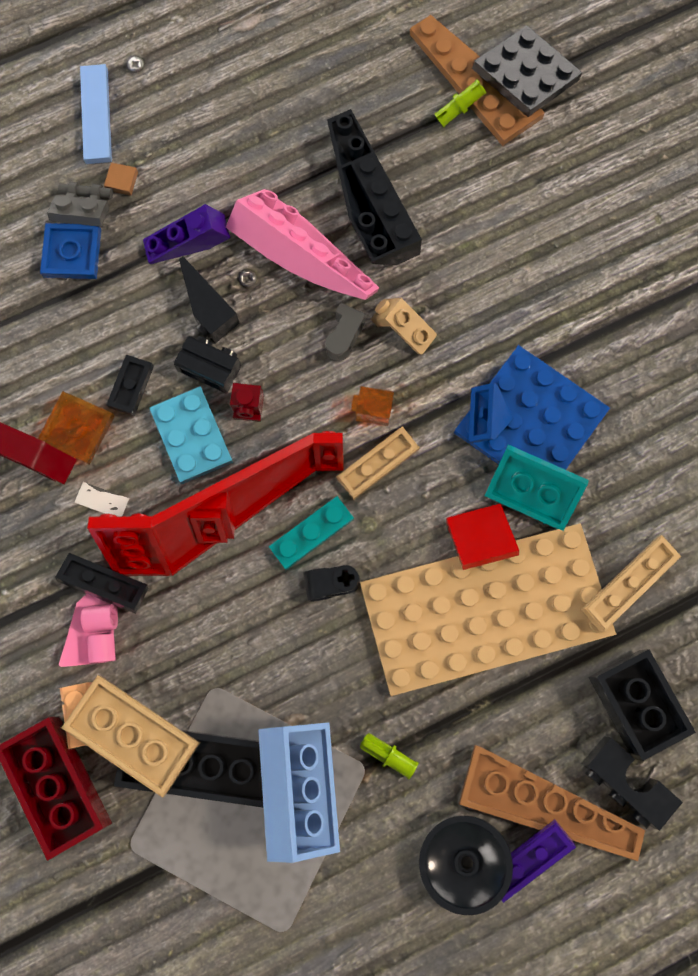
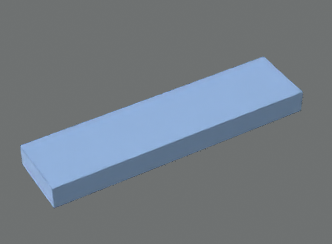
(95, 114)

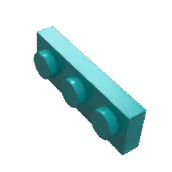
(311, 533)

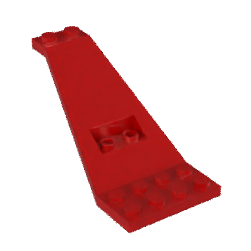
(188, 529)

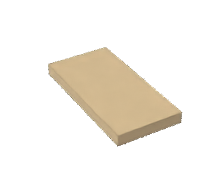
(130, 735)

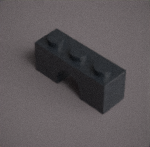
(651, 803)

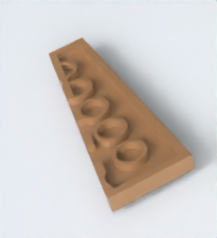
(456, 63)
(527, 799)

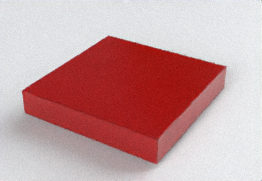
(482, 536)

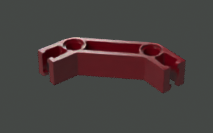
(35, 454)

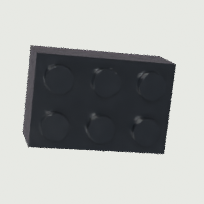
(641, 705)

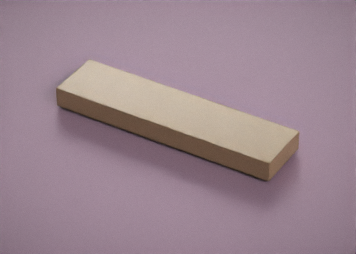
(630, 583)

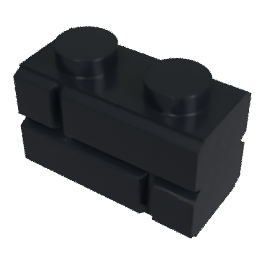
(208, 364)

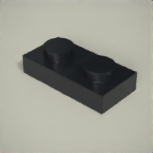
(130, 385)

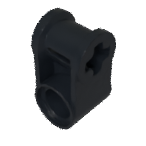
(325, 583)

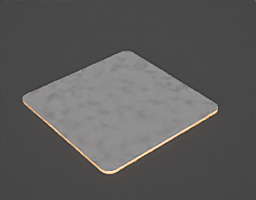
(224, 843)

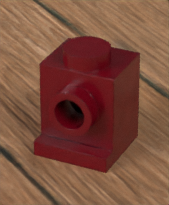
(247, 402)

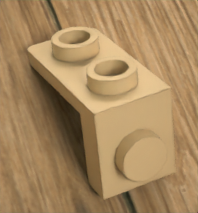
(405, 323)

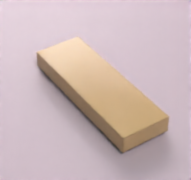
(377, 463)

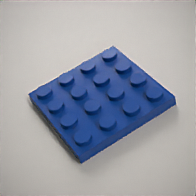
(547, 411)

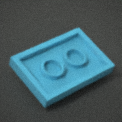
(191, 435)

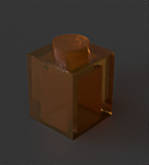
(373, 405)

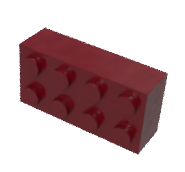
(52, 787)

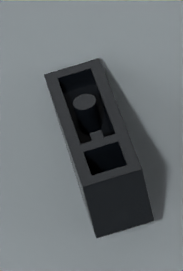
(209, 309)

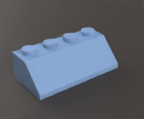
(298, 792)

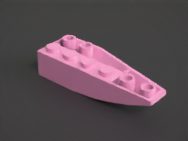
(296, 244)

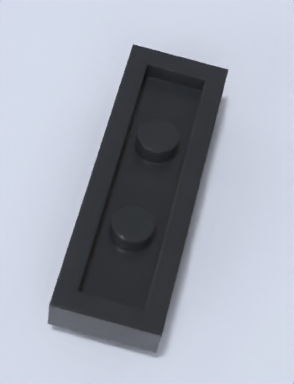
(102, 583)

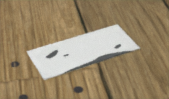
(101, 500)

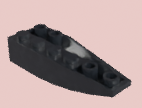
(370, 196)

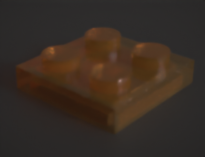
(76, 427)

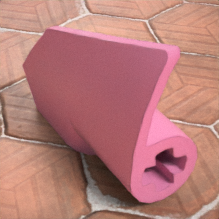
(91, 633)

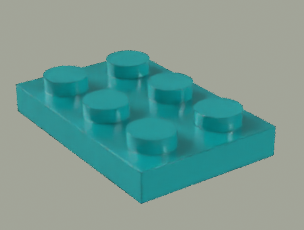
(536, 488)

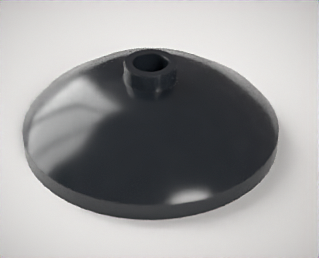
(449, 881)

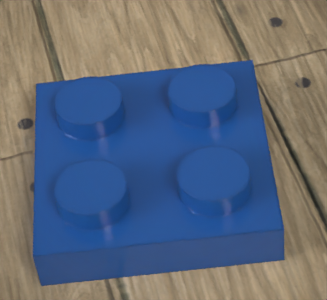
(70, 251)

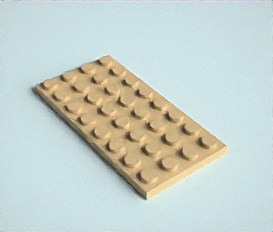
(460, 622)

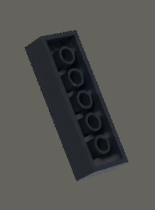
(218, 770)

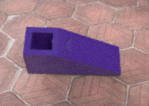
(188, 235)

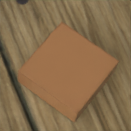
(121, 178)

